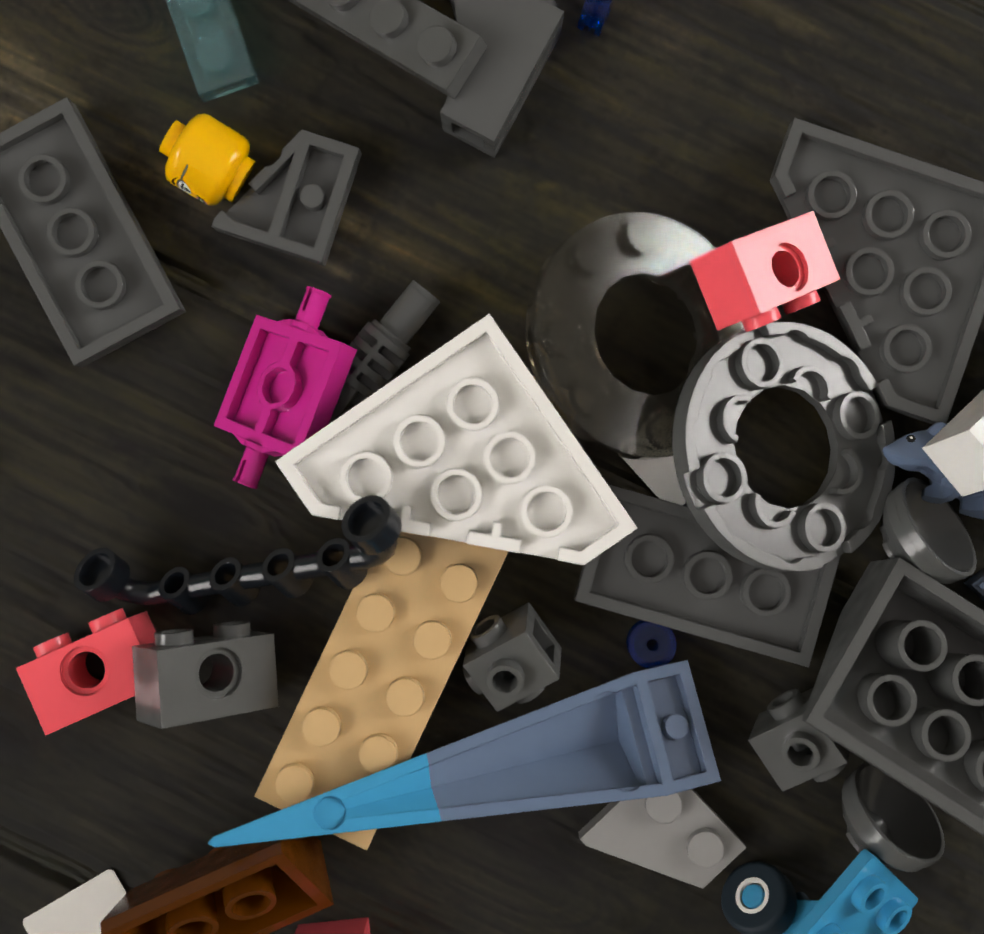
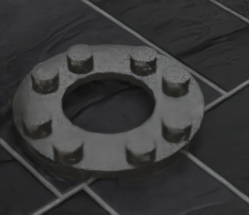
(563, 324)

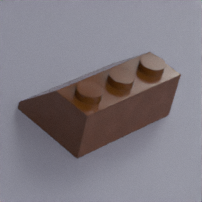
(229, 892)

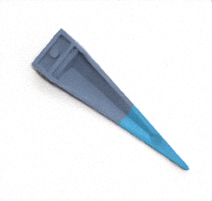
(595, 747)

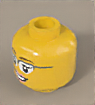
(206, 159)

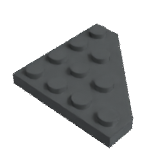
(904, 256)

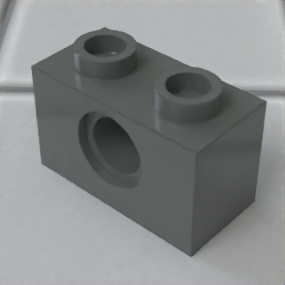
(169, 681)

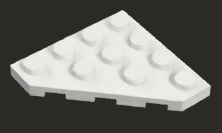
(466, 457)

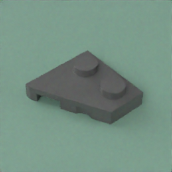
(296, 199)

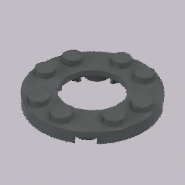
(716, 480)

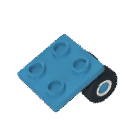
(860, 901)

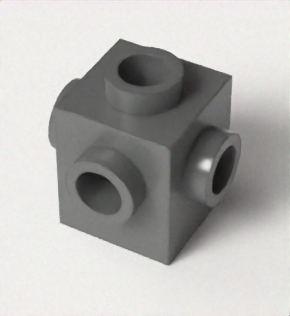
(511, 657)
(792, 747)

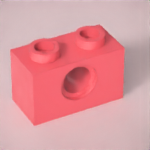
(764, 271)
(60, 682)

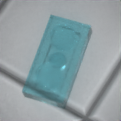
(213, 46)

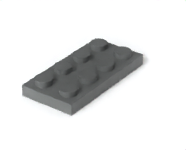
(79, 236)
(686, 582)

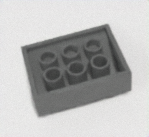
(909, 686)

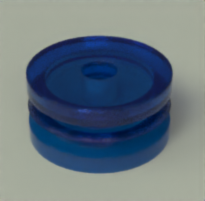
(595, 15)
(655, 656)

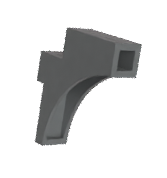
(519, 44)

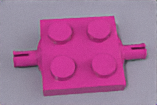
(283, 385)

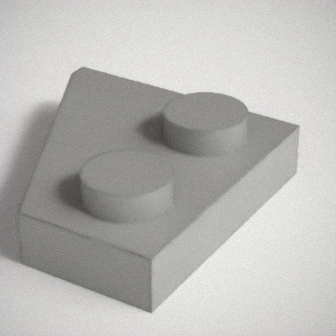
(667, 835)

